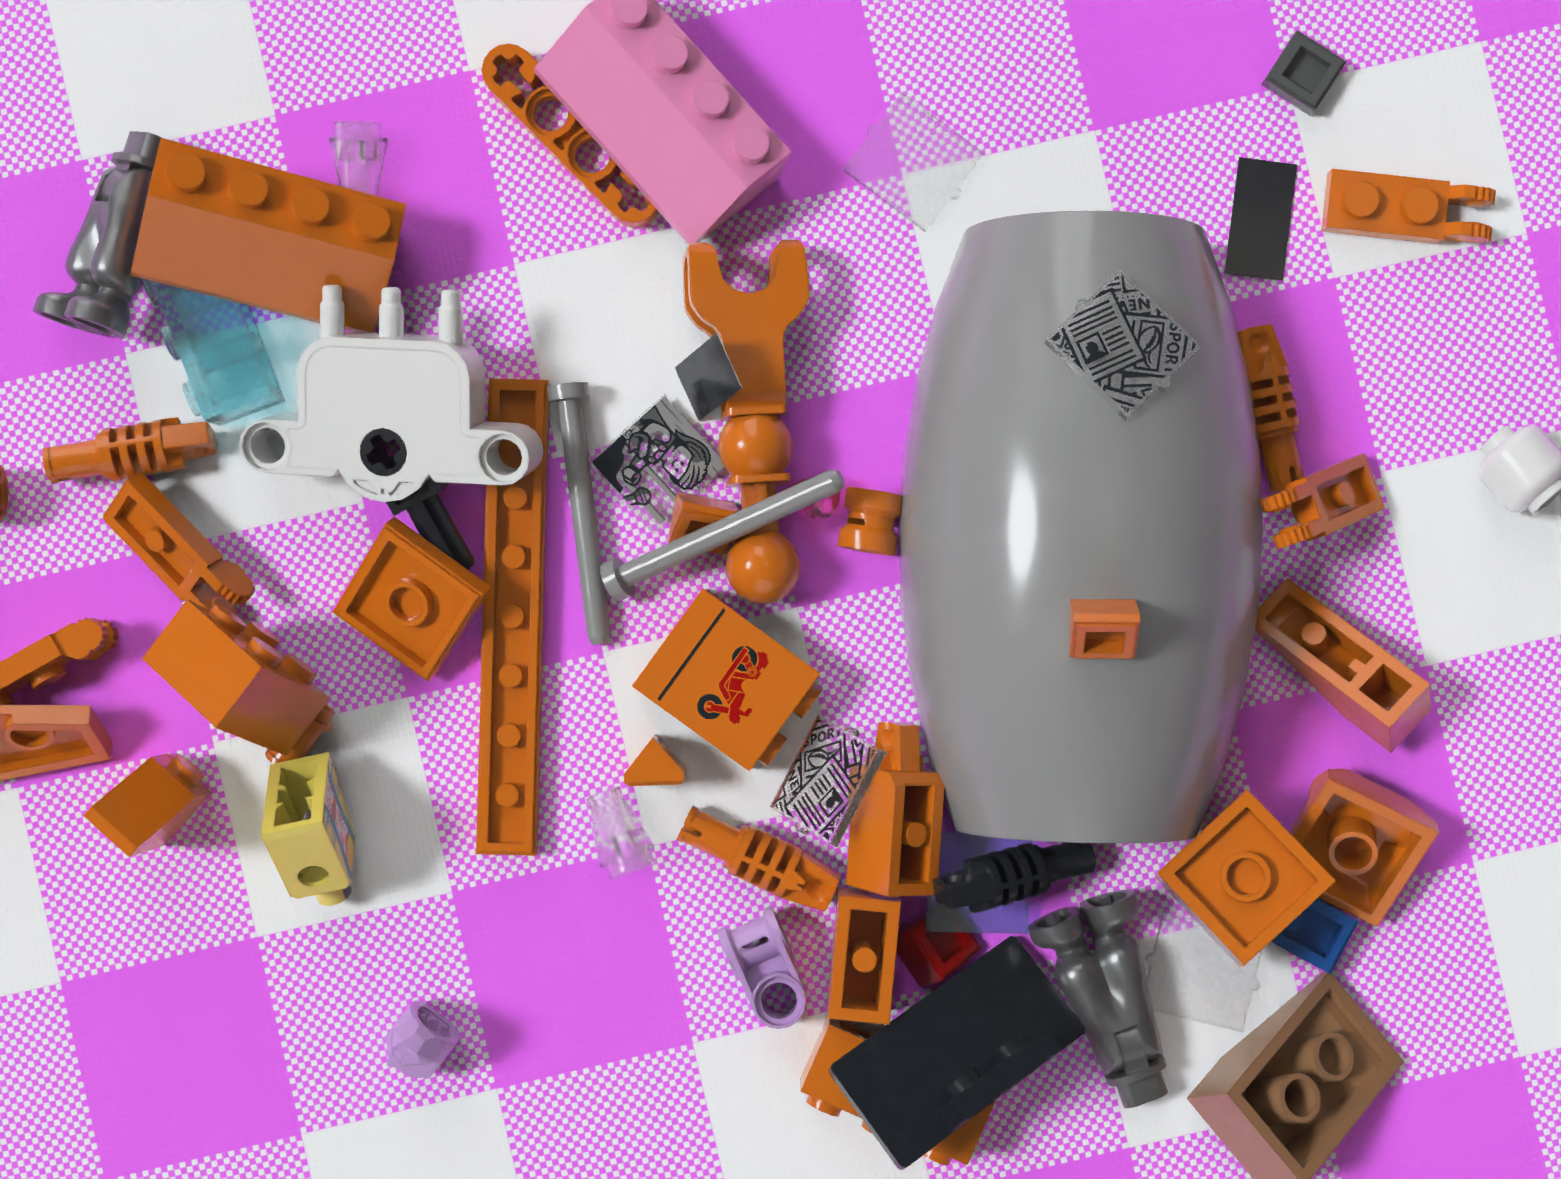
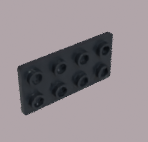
(956, 1052)

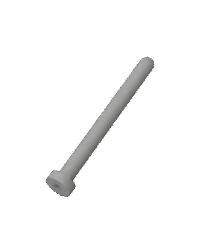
(582, 506)
(621, 577)

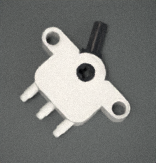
(401, 387)

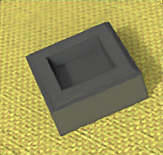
(1303, 73)

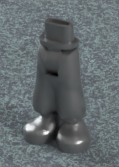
(106, 246)
(1108, 991)

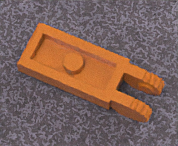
(1401, 207)
(1326, 501)
(175, 547)
(44, 660)

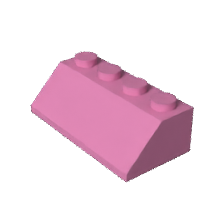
(663, 113)

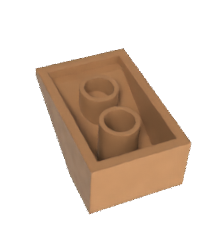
(1297, 1083)

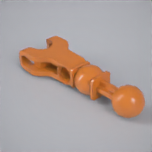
(754, 441)

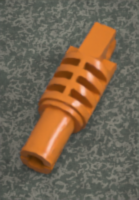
(1272, 405)
(131, 450)
(762, 859)

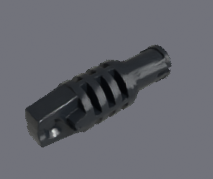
(1012, 875)

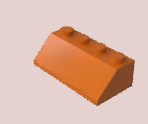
(265, 236)

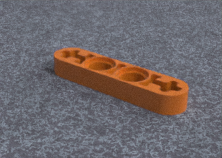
(560, 143)

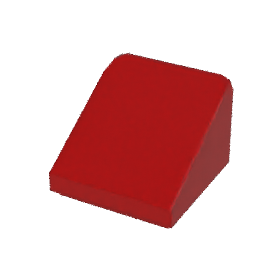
(933, 954)

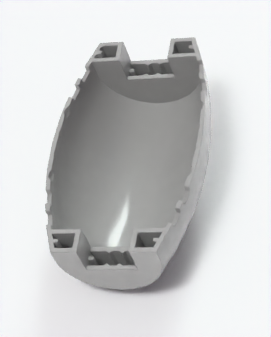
(1045, 495)

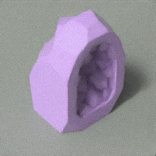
(420, 1041)

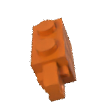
(898, 821)

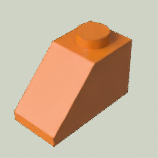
(150, 804)

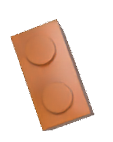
(863, 956)

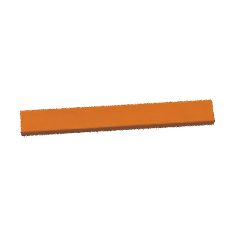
(513, 633)

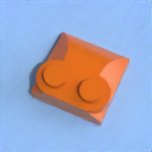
(1363, 840)

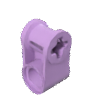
(763, 965)

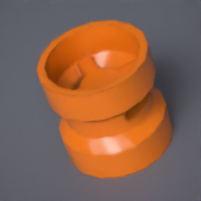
(870, 521)

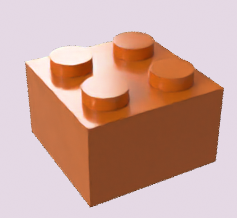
(237, 676)

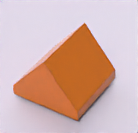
(696, 512)
(1103, 628)
(655, 766)

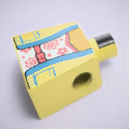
(315, 852)

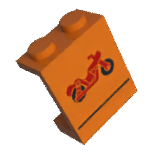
(728, 681)

